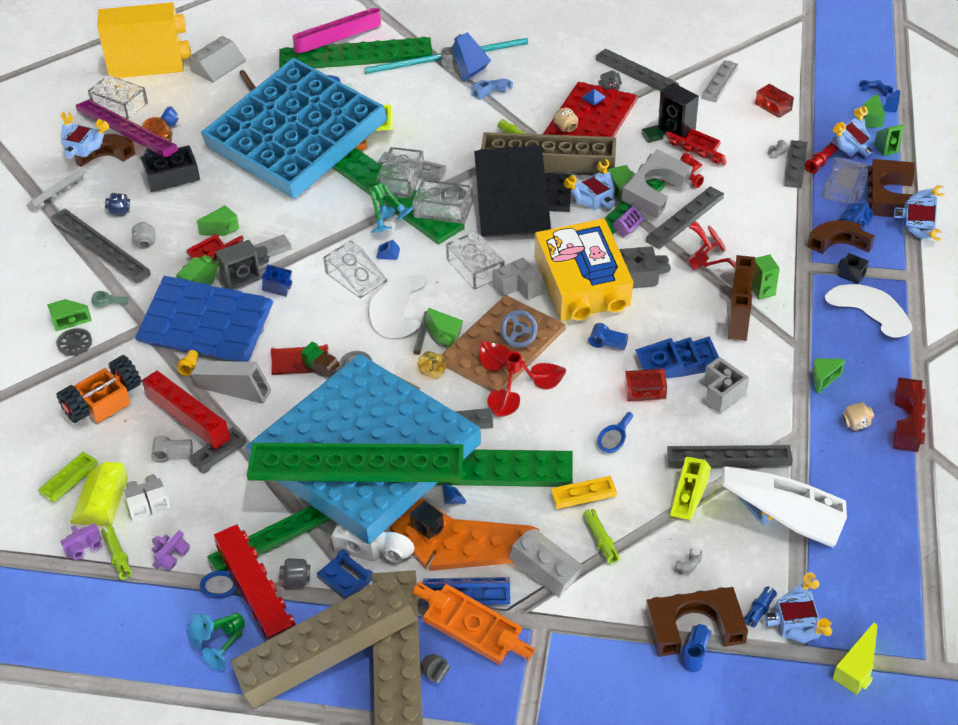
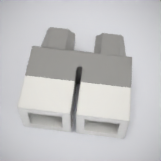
(151, 490)

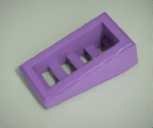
(621, 226)

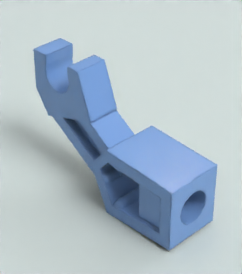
(483, 88)

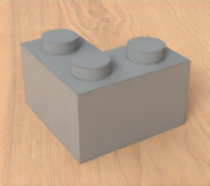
(518, 276)
(725, 384)

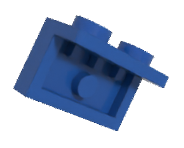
(858, 213)

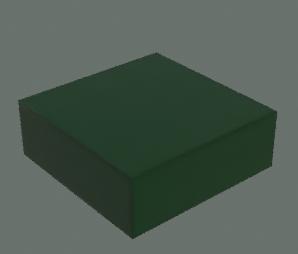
(652, 134)

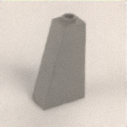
(232, 378)

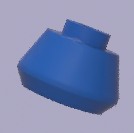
(170, 116)

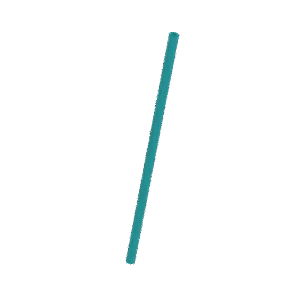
(438, 56)

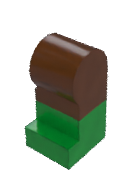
(319, 360)

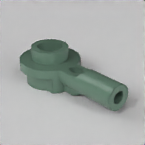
(103, 298)

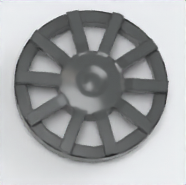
(74, 341)

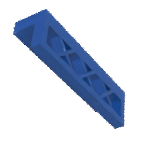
(482, 589)

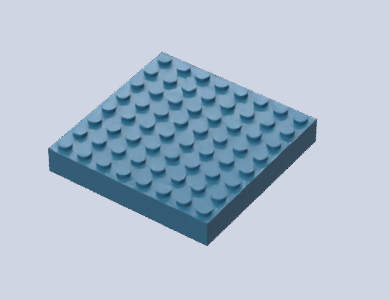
(294, 127)
(367, 407)

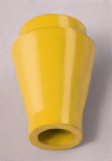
(188, 363)

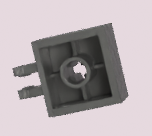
(241, 263)
(644, 265)

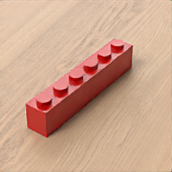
(186, 409)
(252, 582)

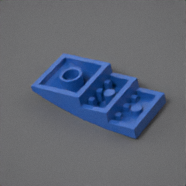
(678, 357)

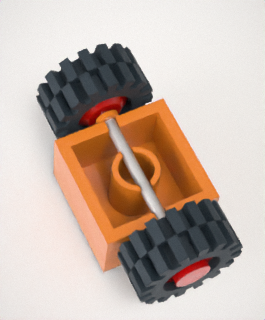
(101, 392)

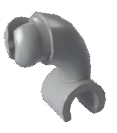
(780, 148)
(688, 566)

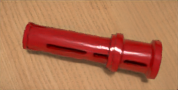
(819, 159)

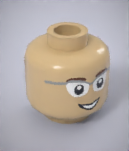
(566, 120)
(858, 416)

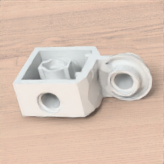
(391, 544)

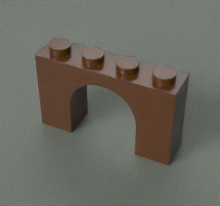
(888, 173)
(741, 298)
(717, 604)

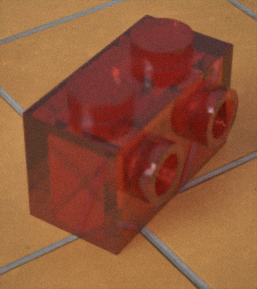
(774, 100)
(641, 385)

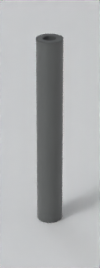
(421, 336)

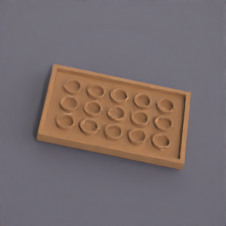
(463, 354)

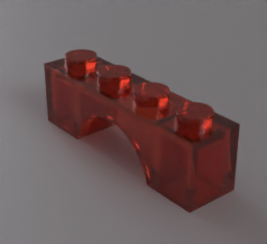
(908, 432)

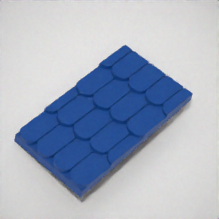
(204, 319)

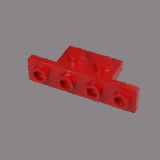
(699, 143)
(210, 246)

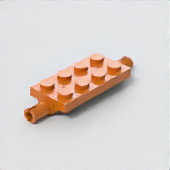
(472, 623)

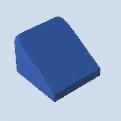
(892, 102)
(388, 251)

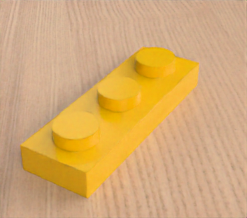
(583, 492)

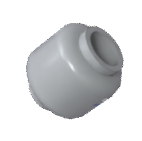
(143, 235)

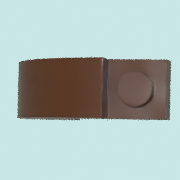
(112, 145)
(839, 233)

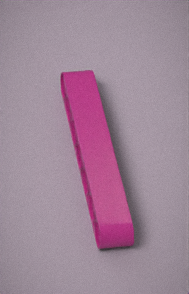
(336, 30)

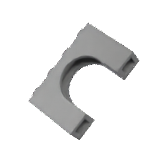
(657, 166)

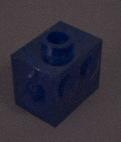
(277, 280)

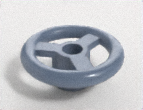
(525, 328)

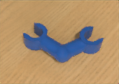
(884, 88)

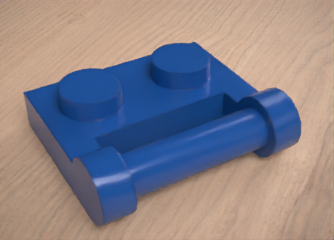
(340, 580)

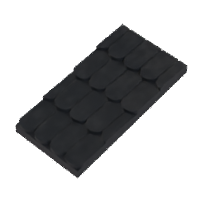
(511, 191)

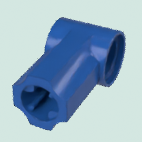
(603, 336)
(696, 648)

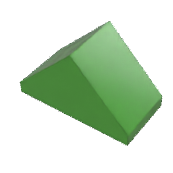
(826, 371)

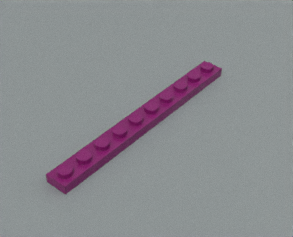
(127, 128)

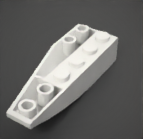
(790, 502)

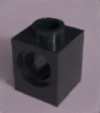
(853, 268)
(427, 520)

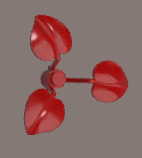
(700, 257)
(505, 402)

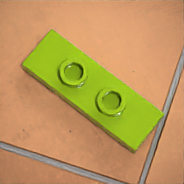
(68, 477)

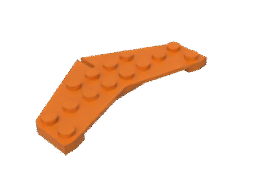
(461, 542)

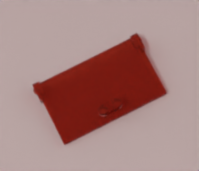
(290, 360)

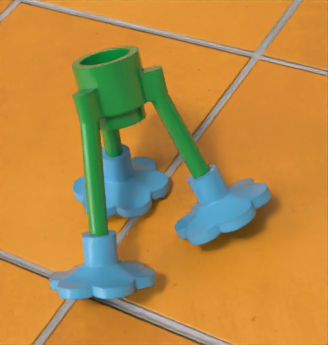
(378, 192)
(201, 629)

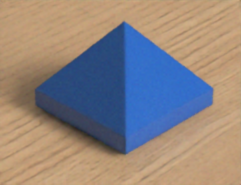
(593, 97)
(452, 495)

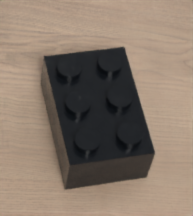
(677, 110)
(171, 170)

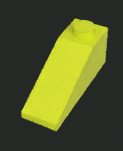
(690, 487)
(856, 666)

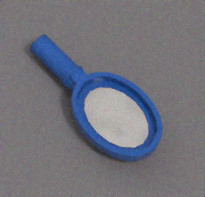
(614, 436)
(218, 584)

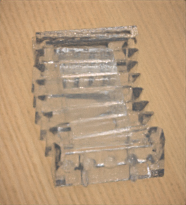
(846, 181)

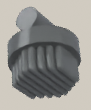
(434, 667)

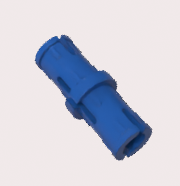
(760, 606)

